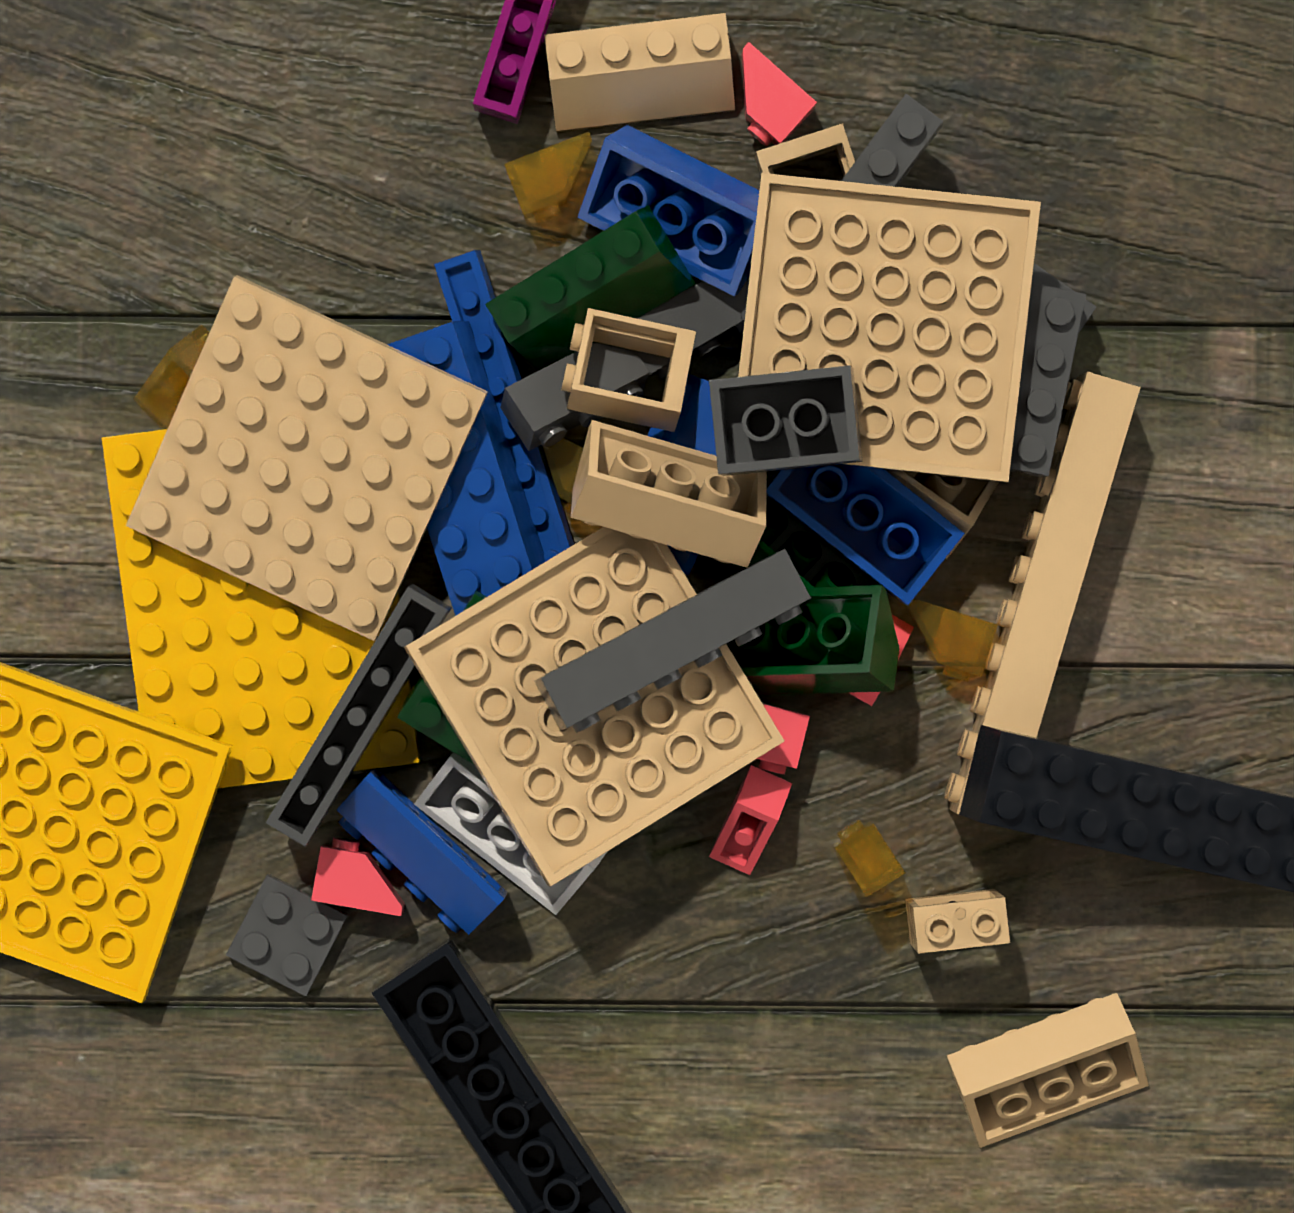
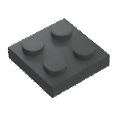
(286, 935)

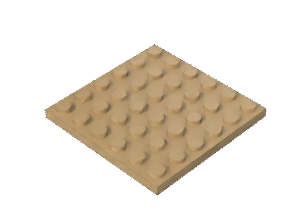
(912, 295)
(306, 458)
(595, 787)

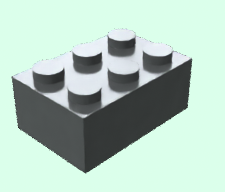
(785, 420)

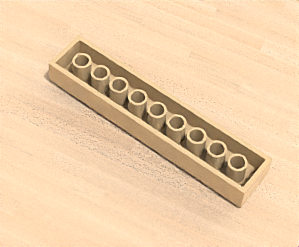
(1052, 565)

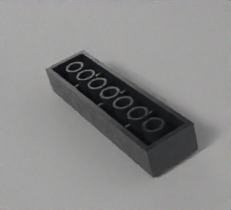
(1131, 808)
(494, 1088)

